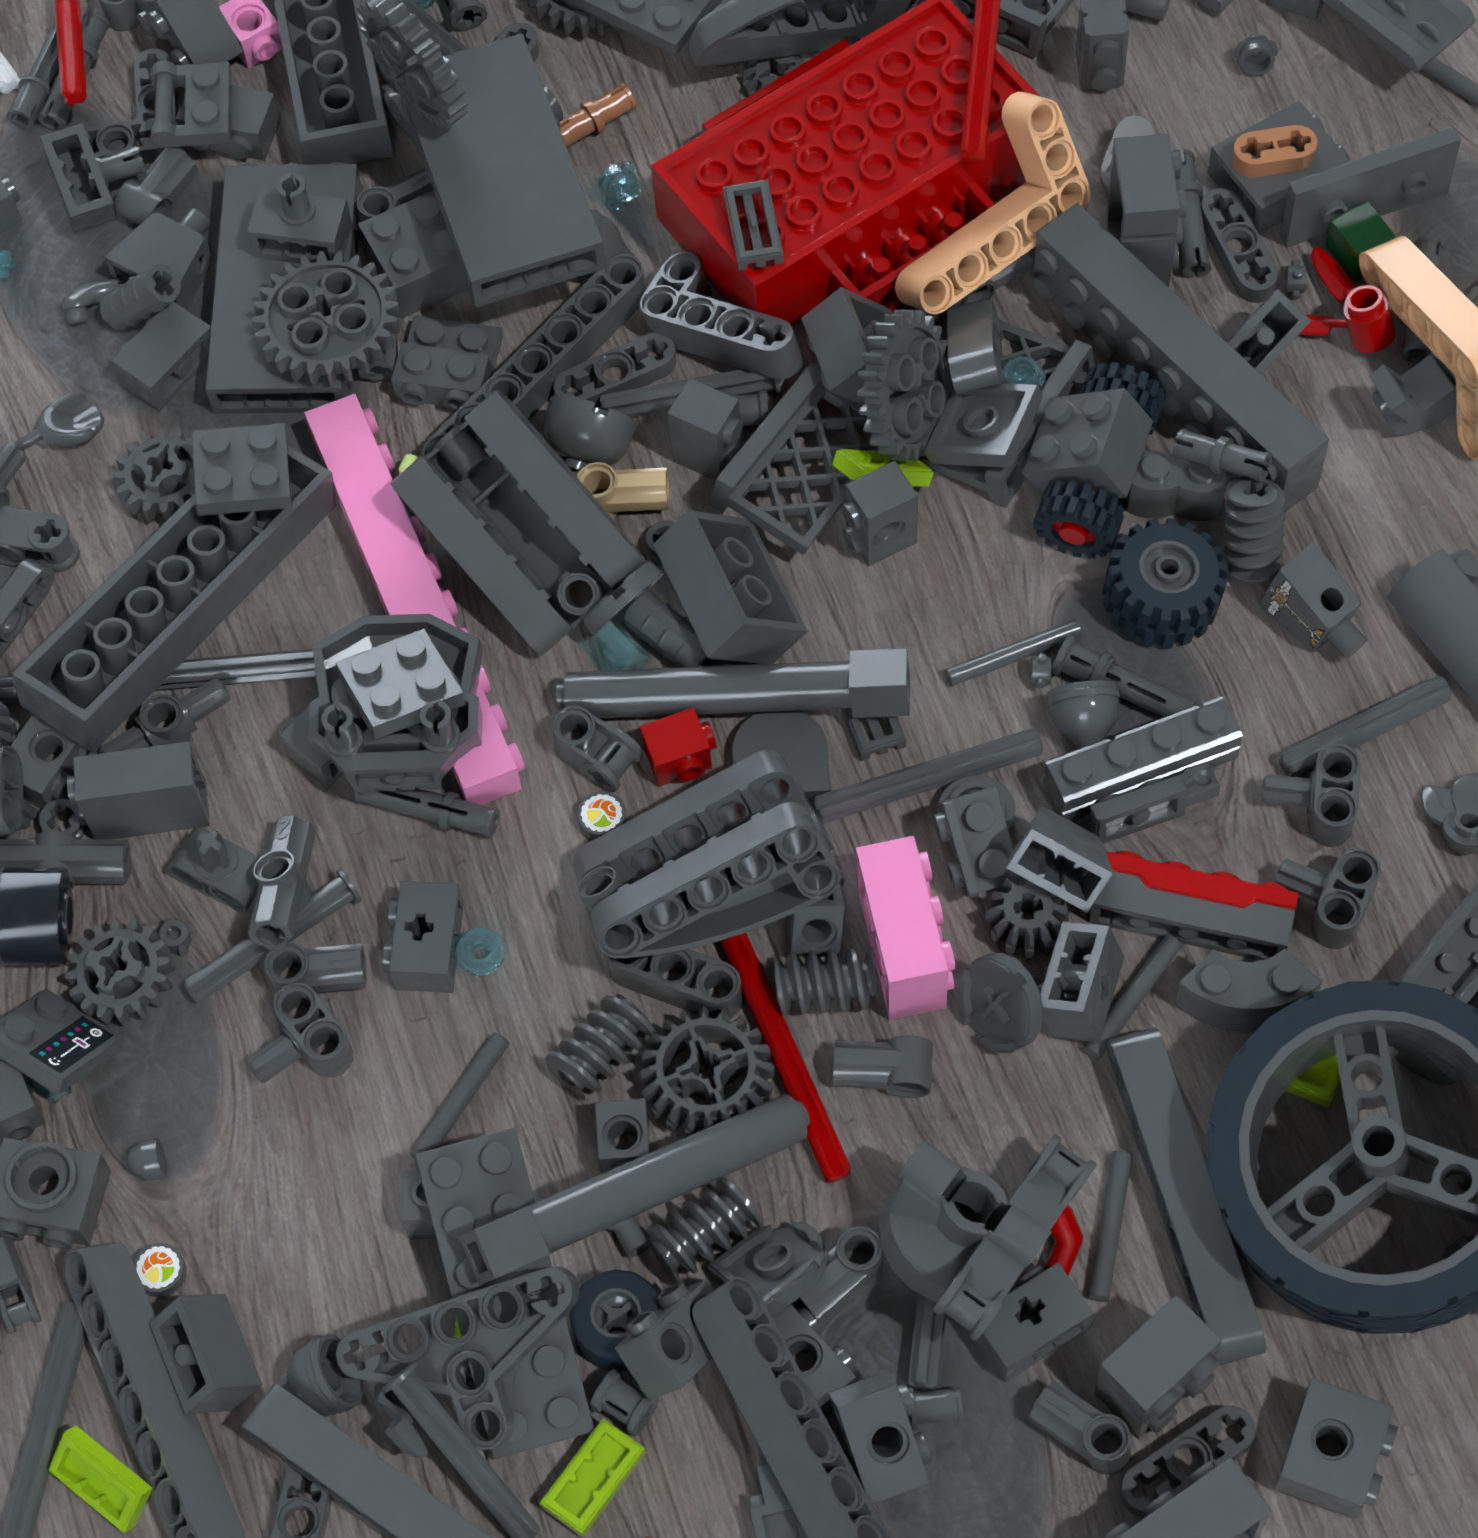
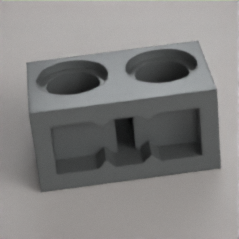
(665, 1344)

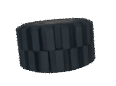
(1164, 583)

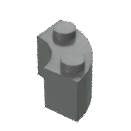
(1243, 993)

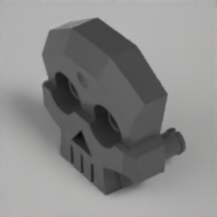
(421, 751)

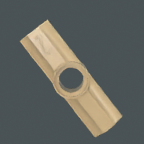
(627, 488)

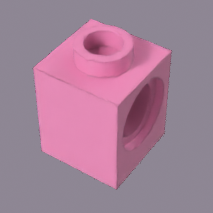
(254, 29)

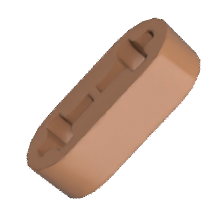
(1274, 151)

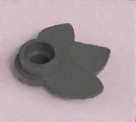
(1455, 812)

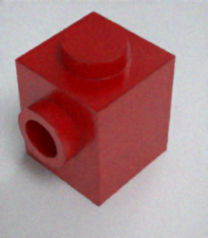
(678, 747)

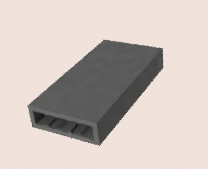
(507, 178)
(237, 369)

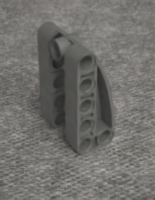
(517, 520)
(718, 875)

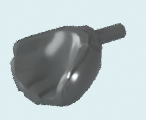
(66, 422)

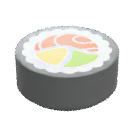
(600, 814)
(160, 1269)

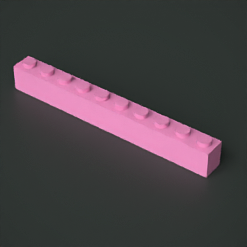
(402, 571)

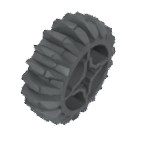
(687, 1080)

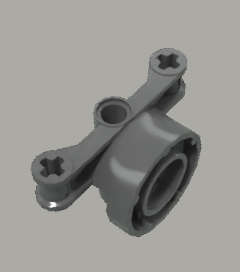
(963, 1238)

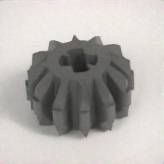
(1008, 912)

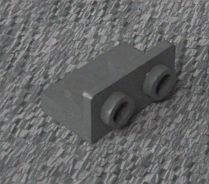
(977, 841)

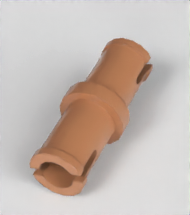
(596, 114)

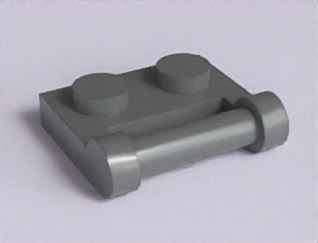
(206, 104)

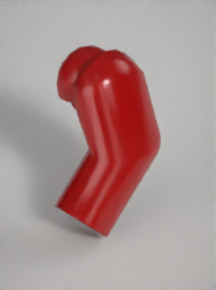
(1067, 1240)

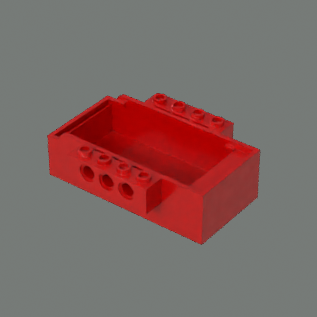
(855, 166)

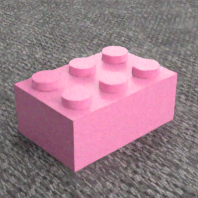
(904, 927)

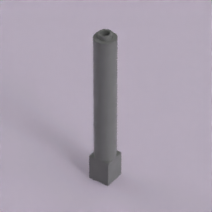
(868, 683)
(634, 1187)

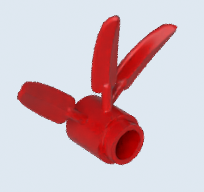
(1365, 309)

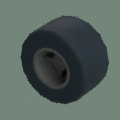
(606, 1303)

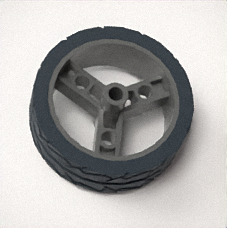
(1357, 1026)

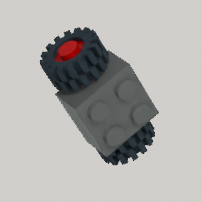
(1090, 456)

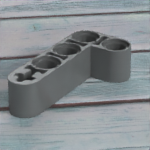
(682, 309)

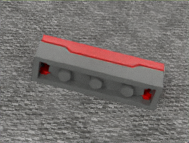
(1195, 907)

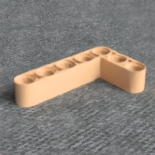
(1010, 226)
(1437, 315)

